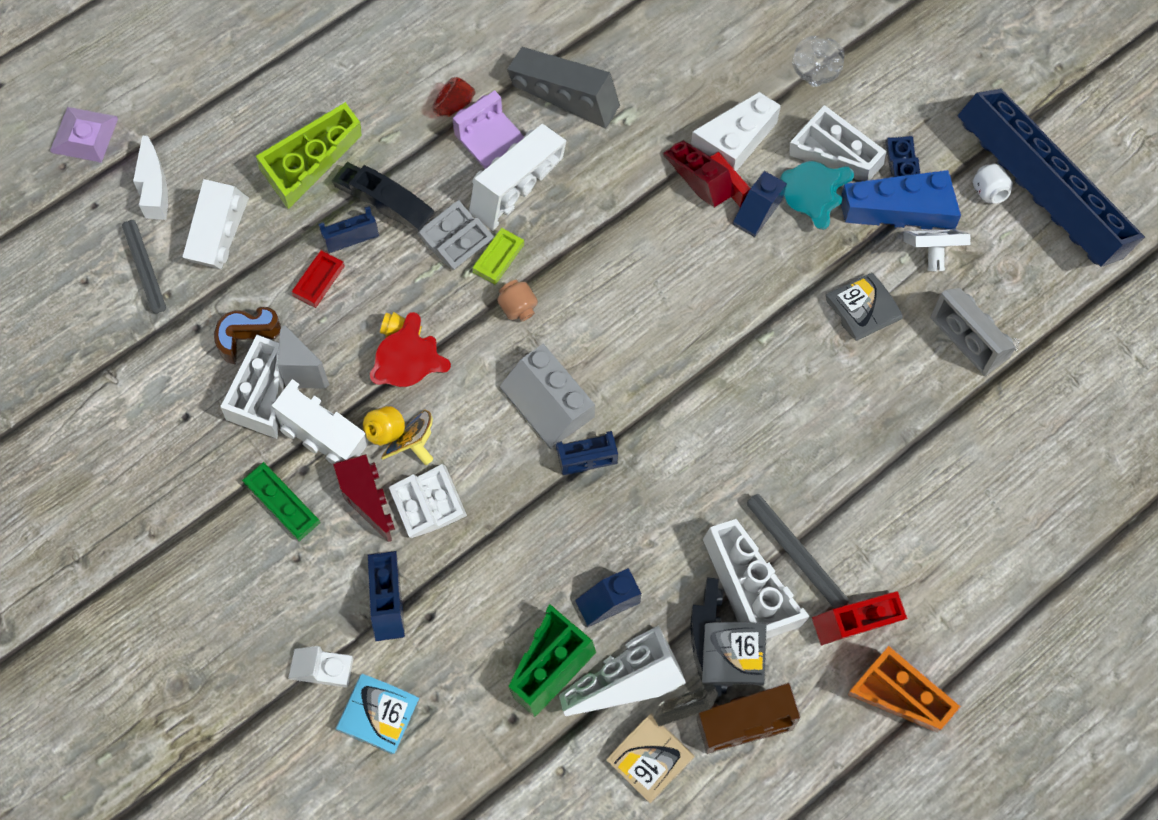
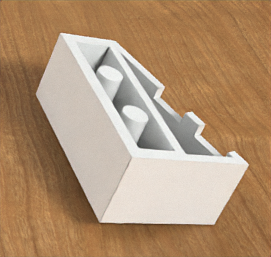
(738, 130)
(837, 145)
(214, 224)
(256, 389)
(317, 426)

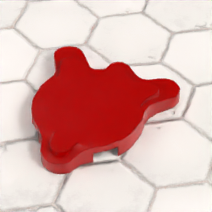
(406, 357)

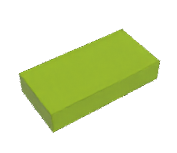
(498, 256)

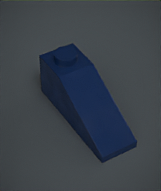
(385, 596)

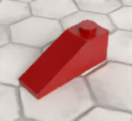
(859, 618)

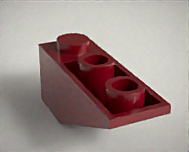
(703, 174)
(360, 492)

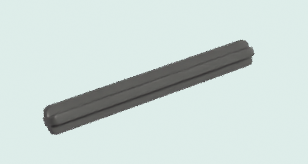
(797, 552)

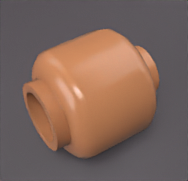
(517, 300)

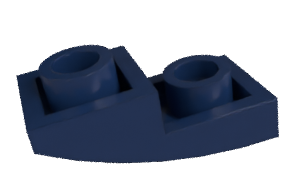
(902, 156)

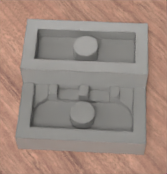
(455, 235)

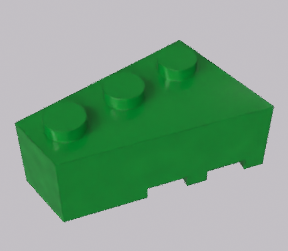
(550, 662)

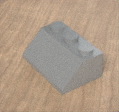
(972, 330)
(548, 396)

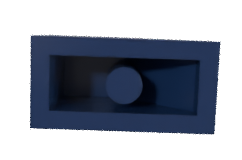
(760, 203)
(609, 597)

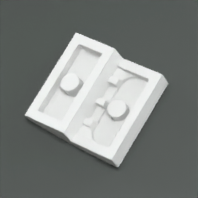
(427, 501)

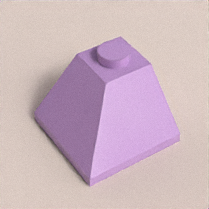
(84, 134)

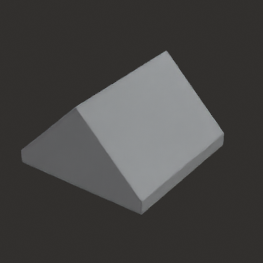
(299, 363)

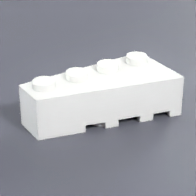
(514, 174)
(750, 581)

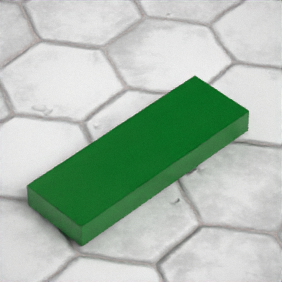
(281, 501)

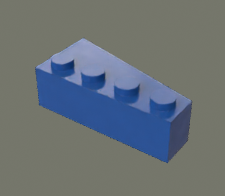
(903, 200)

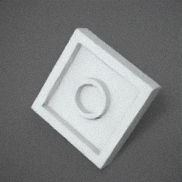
(936, 242)

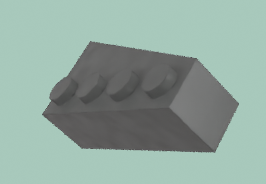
(566, 84)

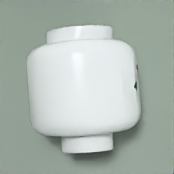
(993, 183)

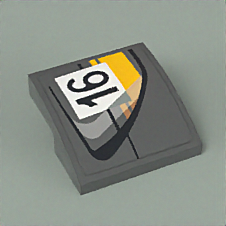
(864, 306)
(734, 653)

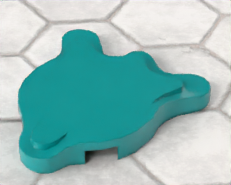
(813, 189)

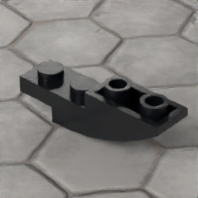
(384, 194)
(699, 617)

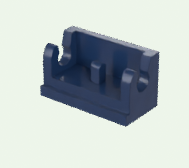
(349, 231)
(587, 454)

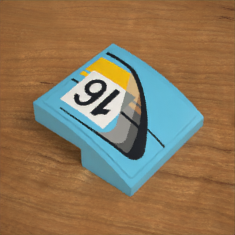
(377, 713)

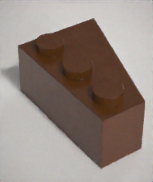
(748, 718)

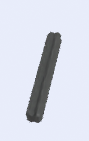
(144, 266)

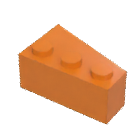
(905, 692)

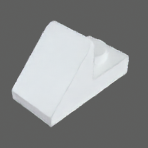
(320, 667)

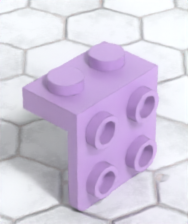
(486, 129)

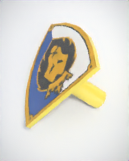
(414, 437)

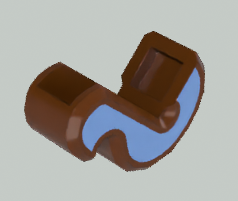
(243, 326)

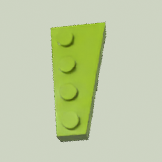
(308, 153)

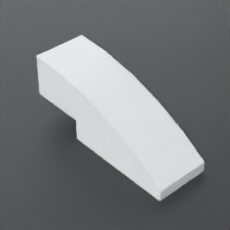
(151, 182)

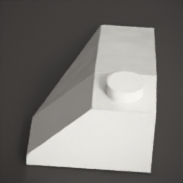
(635, 675)

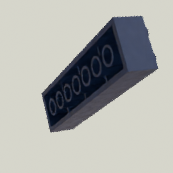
(1050, 177)

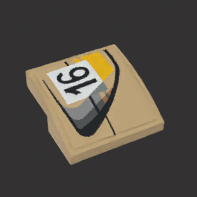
(650, 758)

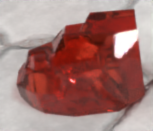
(453, 97)

